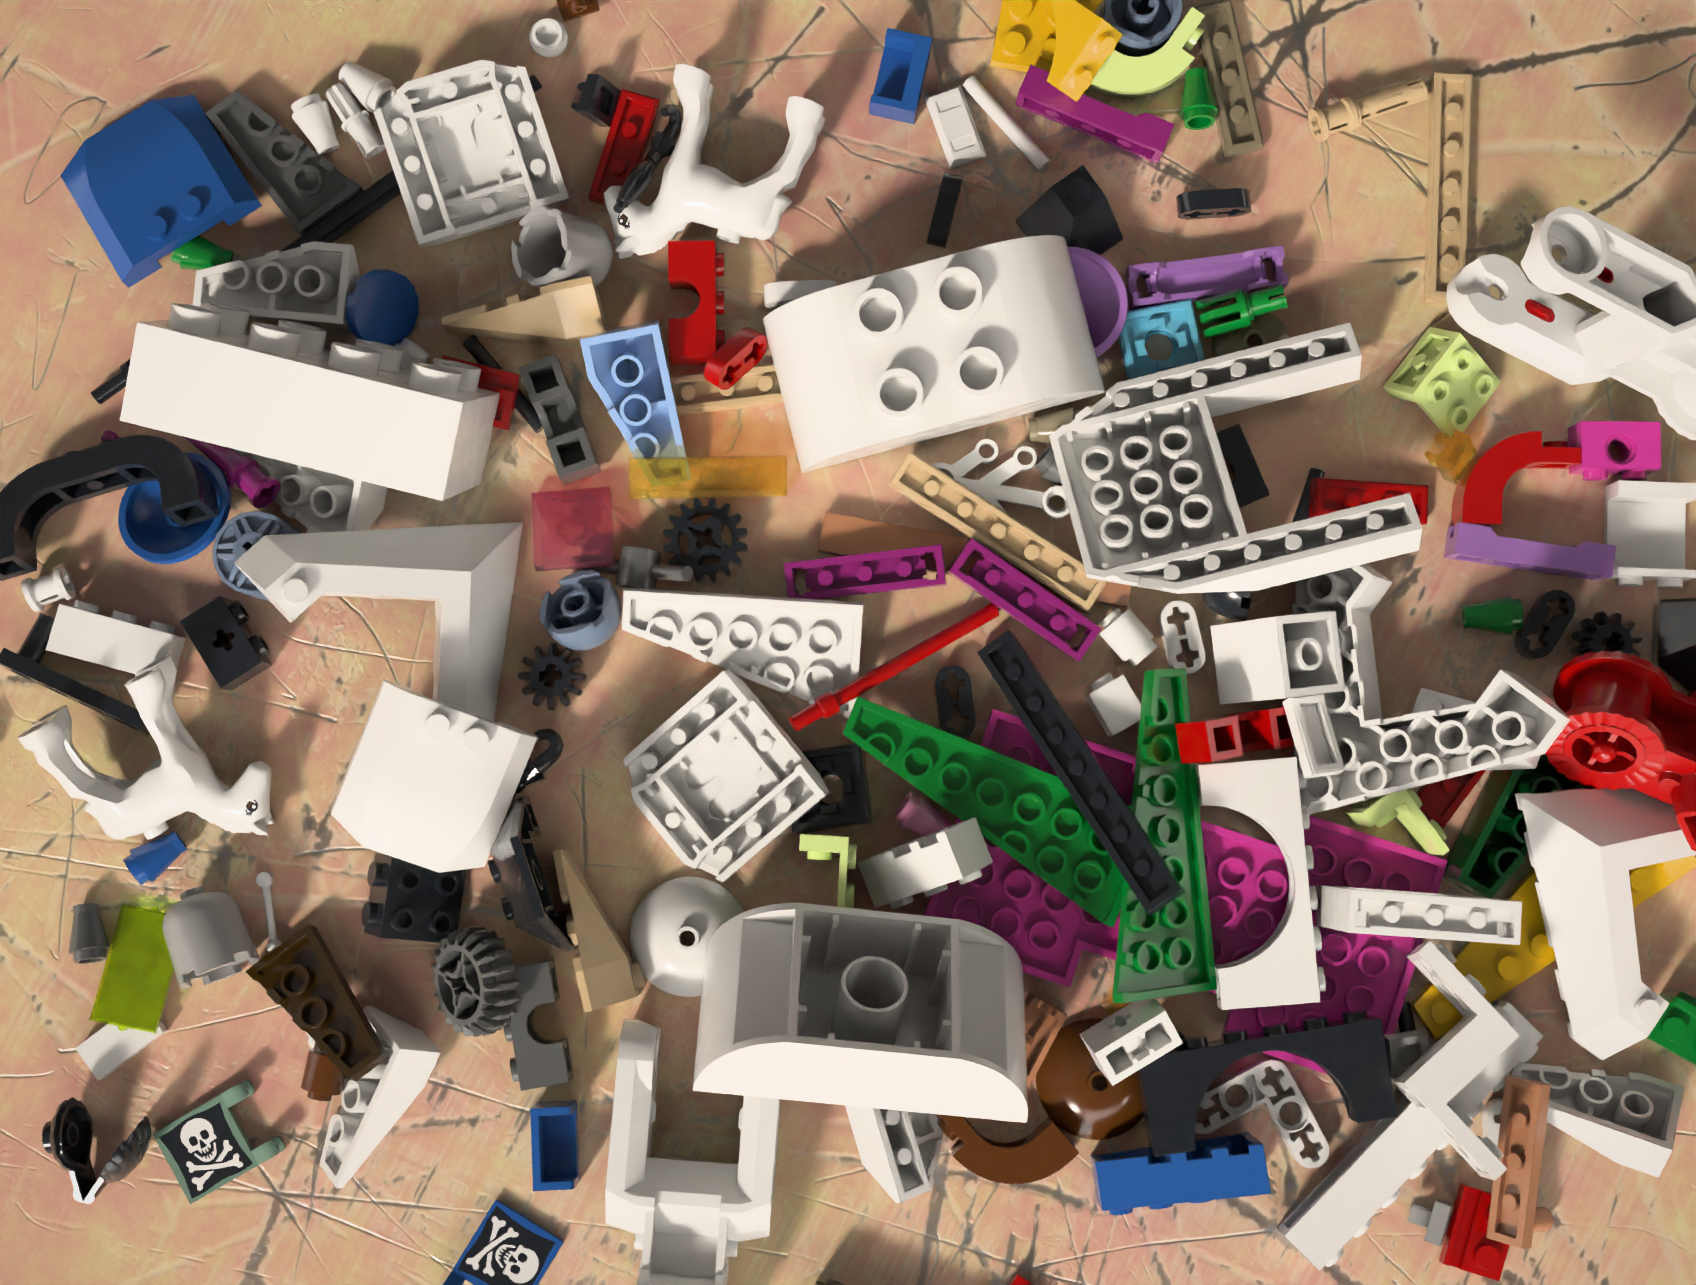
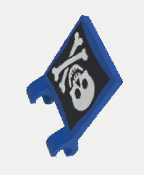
(505, 1251)

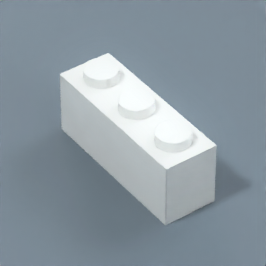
(113, 640)

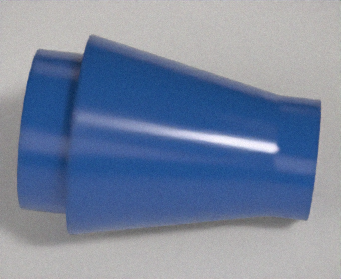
(153, 858)

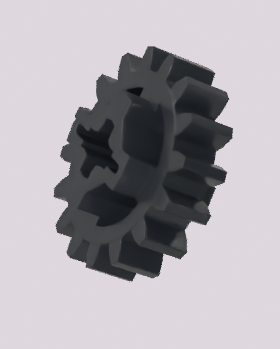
(715, 525)

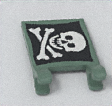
(210, 1145)

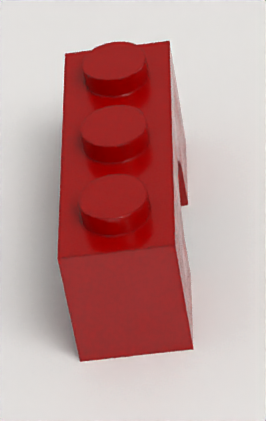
(696, 268)
(1233, 735)

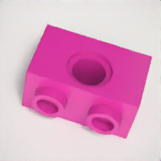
(1637, 443)

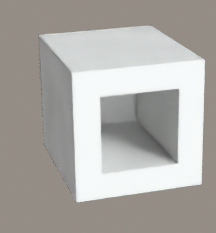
(1114, 703)

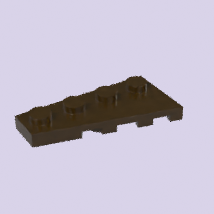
(320, 1001)

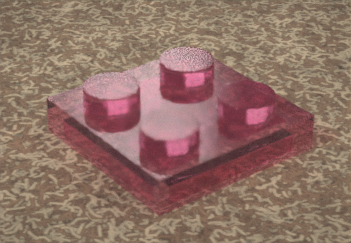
(572, 529)

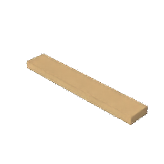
(1447, 181)
(698, 396)
(995, 530)

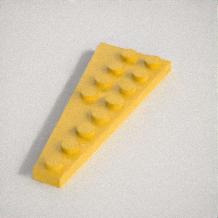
(1507, 965)

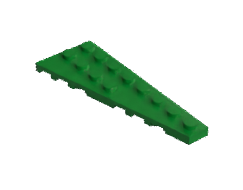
(1013, 803)
(1174, 946)

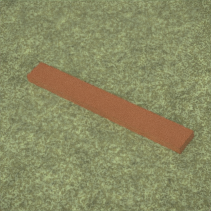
(853, 535)

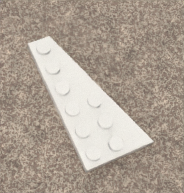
(770, 640)

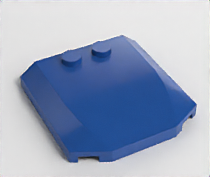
(156, 184)

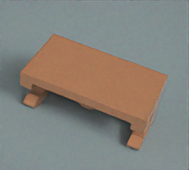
(1041, 1029)

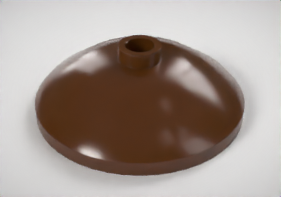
(1068, 1093)

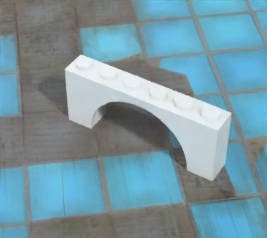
(1285, 965)

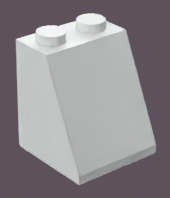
(1277, 657)

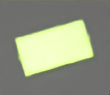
(135, 972)

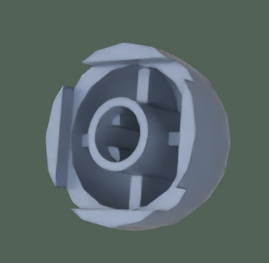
(582, 611)

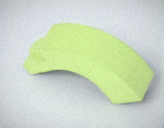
(1144, 75)

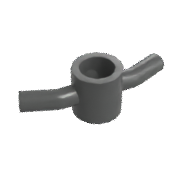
(641, 569)

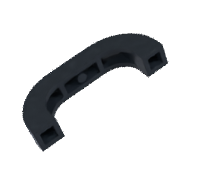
(91, 472)

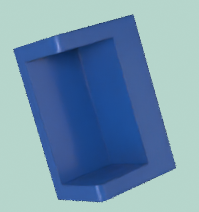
(900, 76)
(555, 1145)

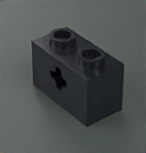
(208, 633)

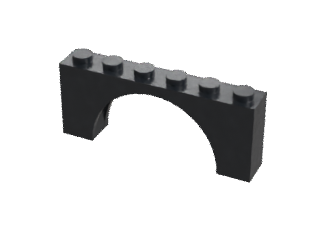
(1346, 1049)

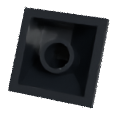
(1075, 211)

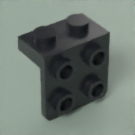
(411, 900)

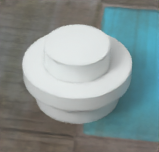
(548, 37)

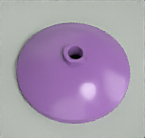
(1101, 296)

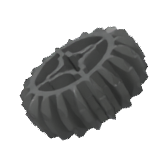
(475, 981)

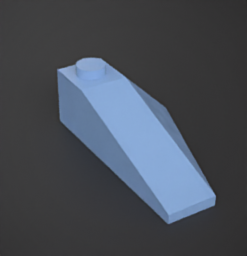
(636, 387)

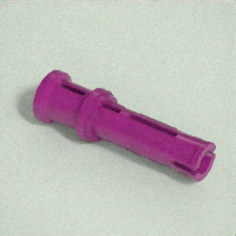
(241, 473)

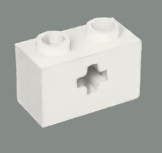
(1131, 1039)

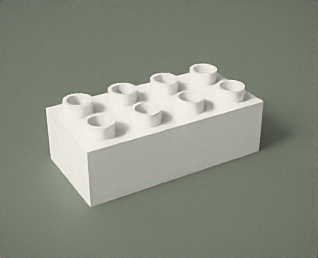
(311, 406)

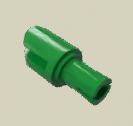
(1246, 306)

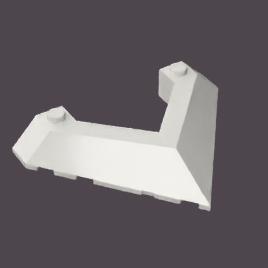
(457, 566)
(1421, 747)
(1582, 862)

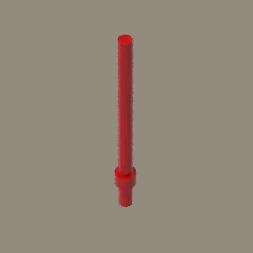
(830, 703)

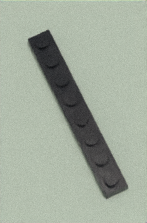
(1081, 773)

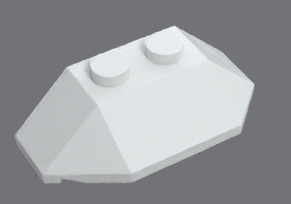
(897, 1148)

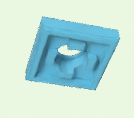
(1172, 320)

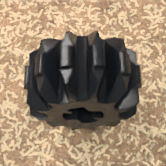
(1605, 627)
(544, 666)

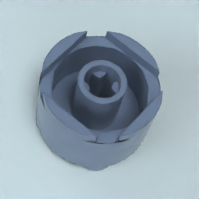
(1144, 32)

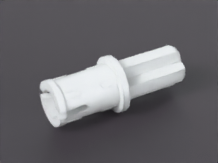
(355, 120)

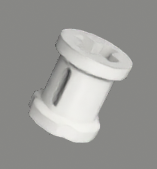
(48, 588)

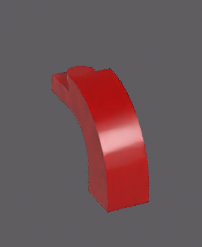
(1482, 485)

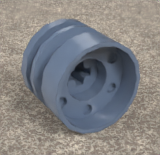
(239, 536)

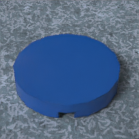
(382, 307)

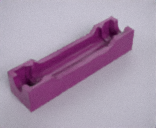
(1139, 135)
(866, 573)
(1024, 600)

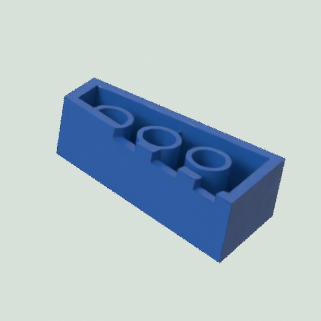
(1216, 1170)

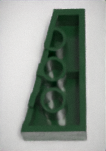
(1493, 835)

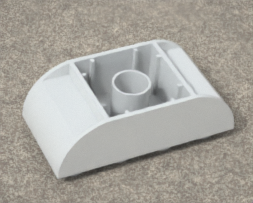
(864, 1012)

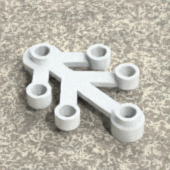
(990, 485)

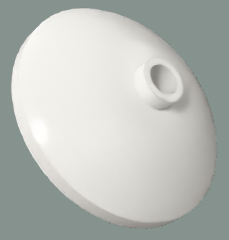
(661, 918)

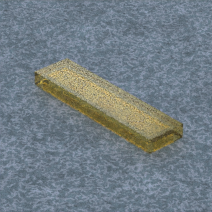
(707, 476)

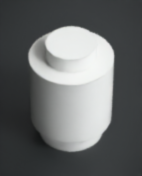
(1127, 636)

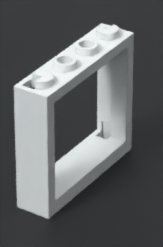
(1419, 914)

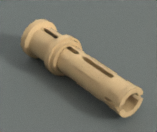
(1351, 112)

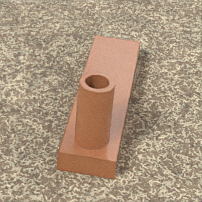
(1521, 1140)

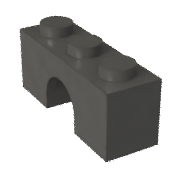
(560, 419)
(536, 1059)

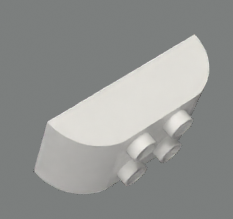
(932, 350)

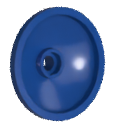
(156, 535)

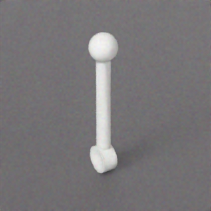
(265, 880)

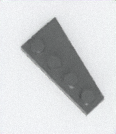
(291, 173)

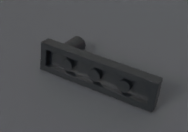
(27, 664)

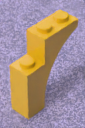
(1080, 45)

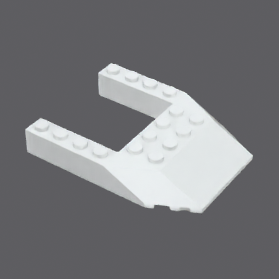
(1157, 493)

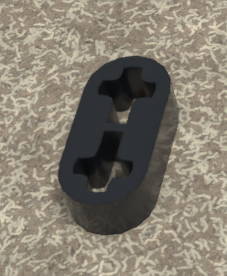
(1213, 203)
(944, 210)
(1537, 619)
(965, 701)

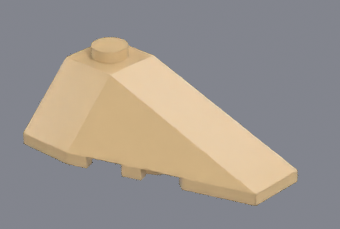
(555, 318)

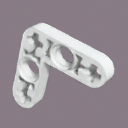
(1260, 1094)

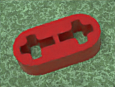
(735, 358)

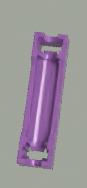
(1204, 277)
(1483, 546)

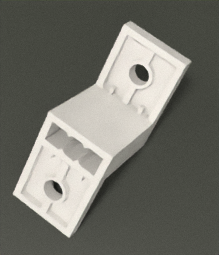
(1458, 1058)

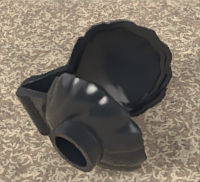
(70, 1142)

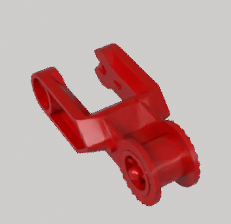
(1627, 731)

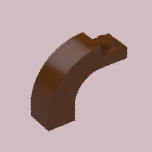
(1013, 1162)

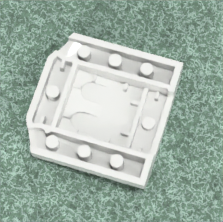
(469, 150)
(722, 778)
(430, 781)

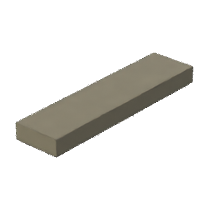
(1229, 80)

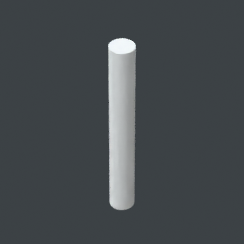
(1006, 123)

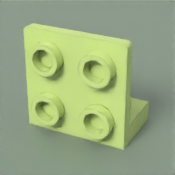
(1444, 379)
(1405, 808)
(821, 848)

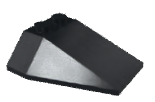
(523, 881)

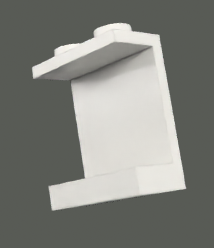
(1649, 531)

